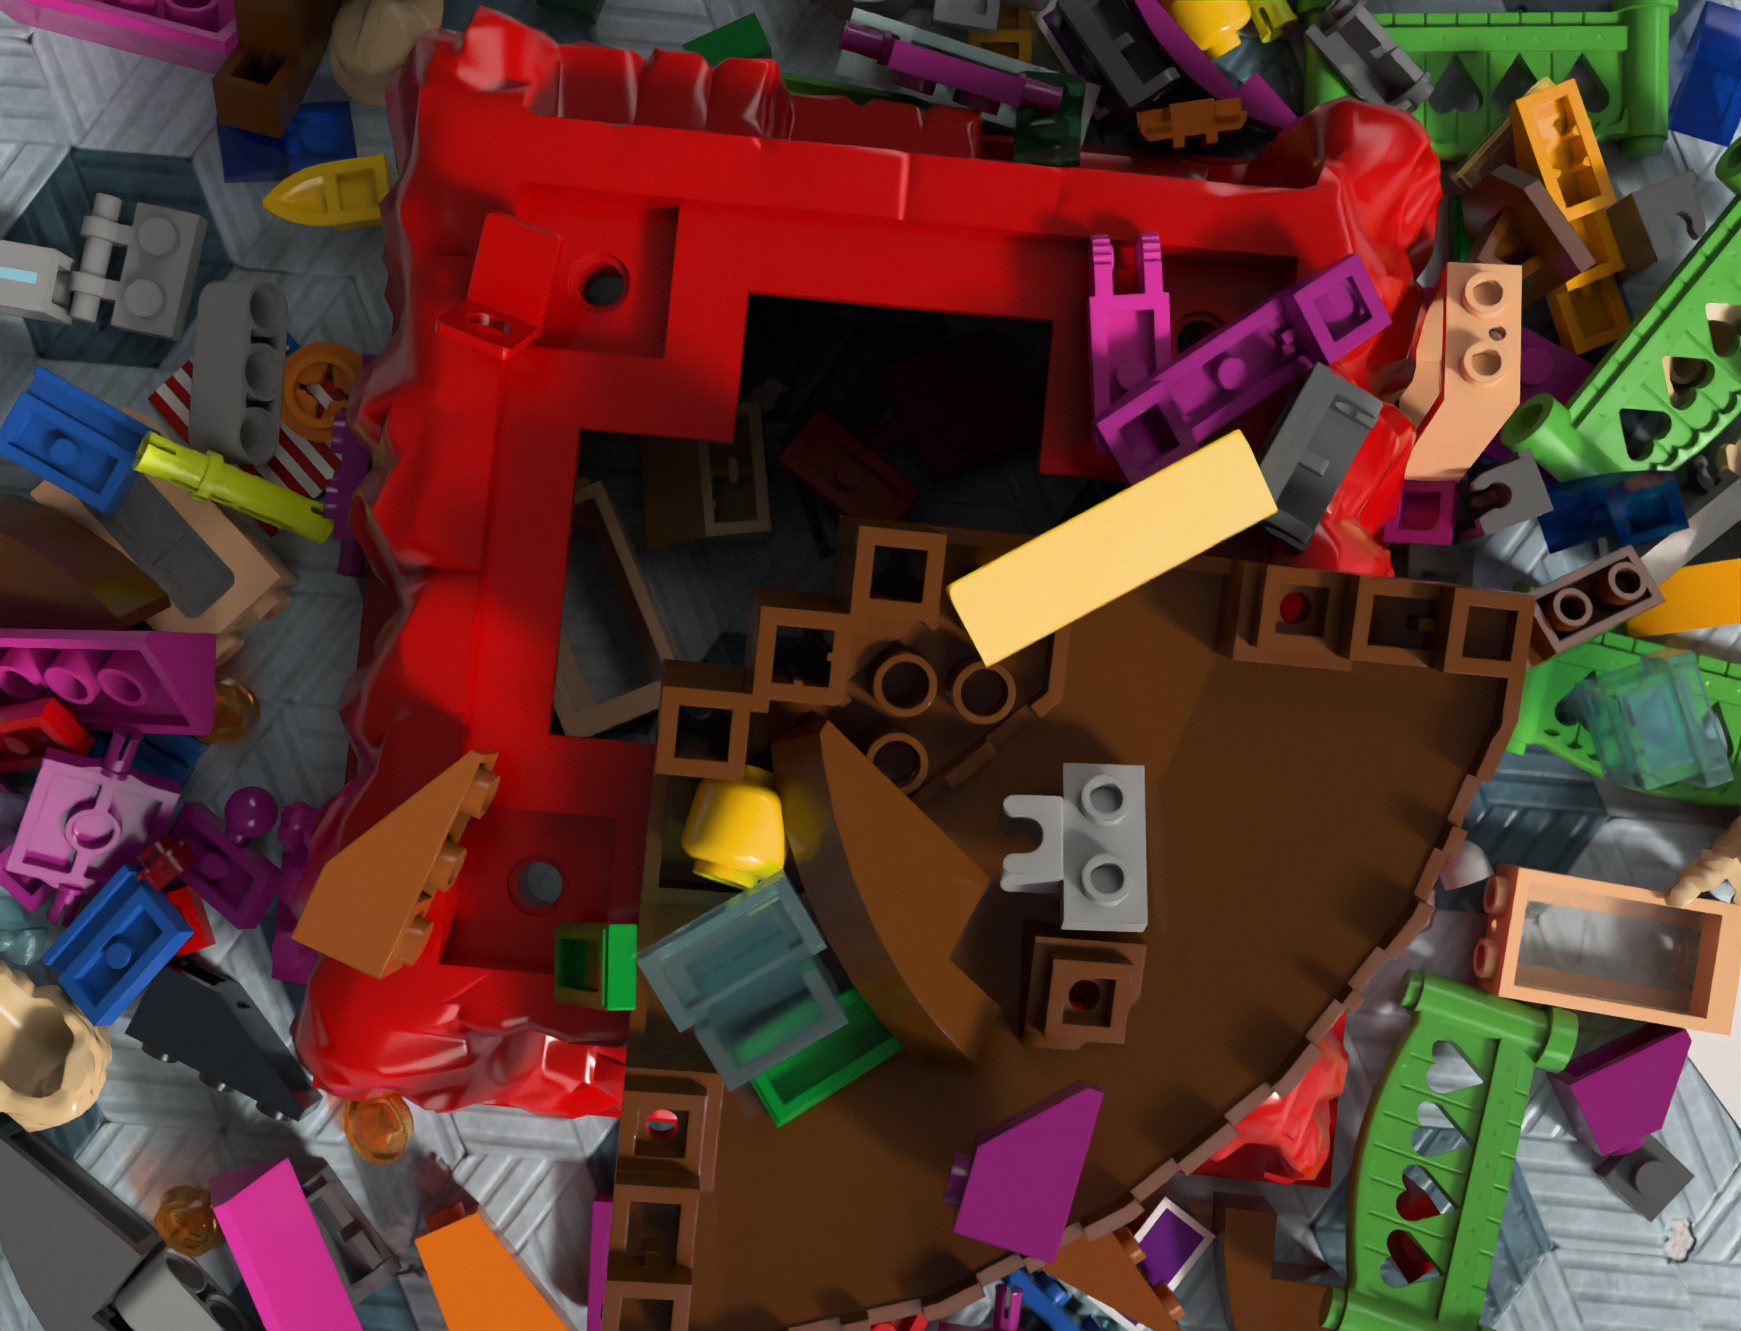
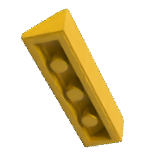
(1112, 548)

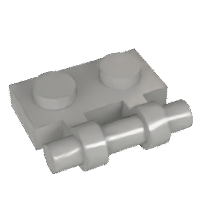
(156, 272)

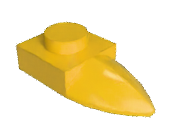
(334, 194)

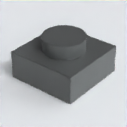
(1646, 1177)

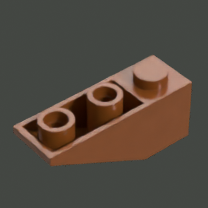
(379, 888)
(1112, 1275)

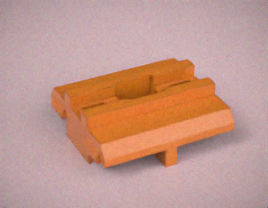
(1190, 121)

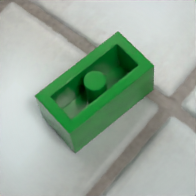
(735, 40)

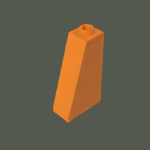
(482, 1276)

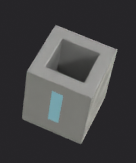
(35, 282)

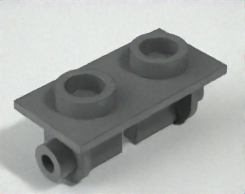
(1368, 56)
(352, 1241)

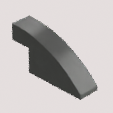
(66, 1235)

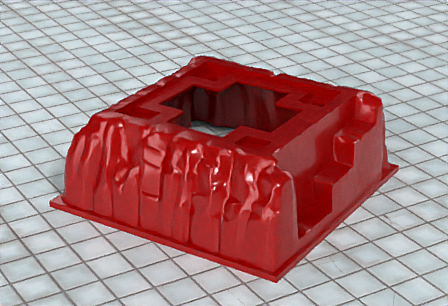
(695, 197)

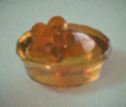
(234, 713)
(378, 1128)
(188, 1221)

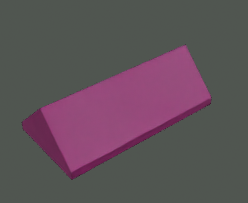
(173, 31)
(115, 677)
(280, 1249)

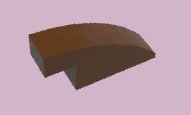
(272, 63)
(66, 574)
(884, 892)
(1252, 1286)

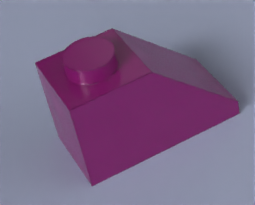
(1622, 1087)
(1025, 1174)

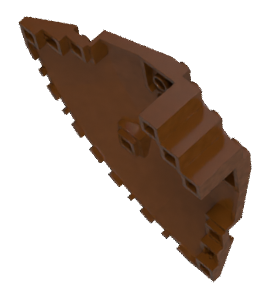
(1289, 849)

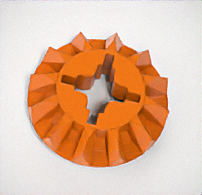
(309, 367)

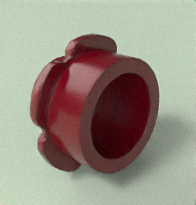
(165, 861)

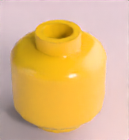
(1210, 22)
(737, 829)

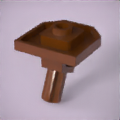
(1520, 224)

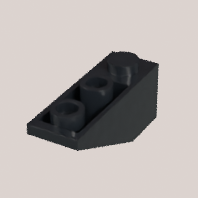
(219, 1031)

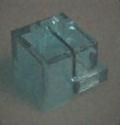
(1654, 723)
(748, 980)

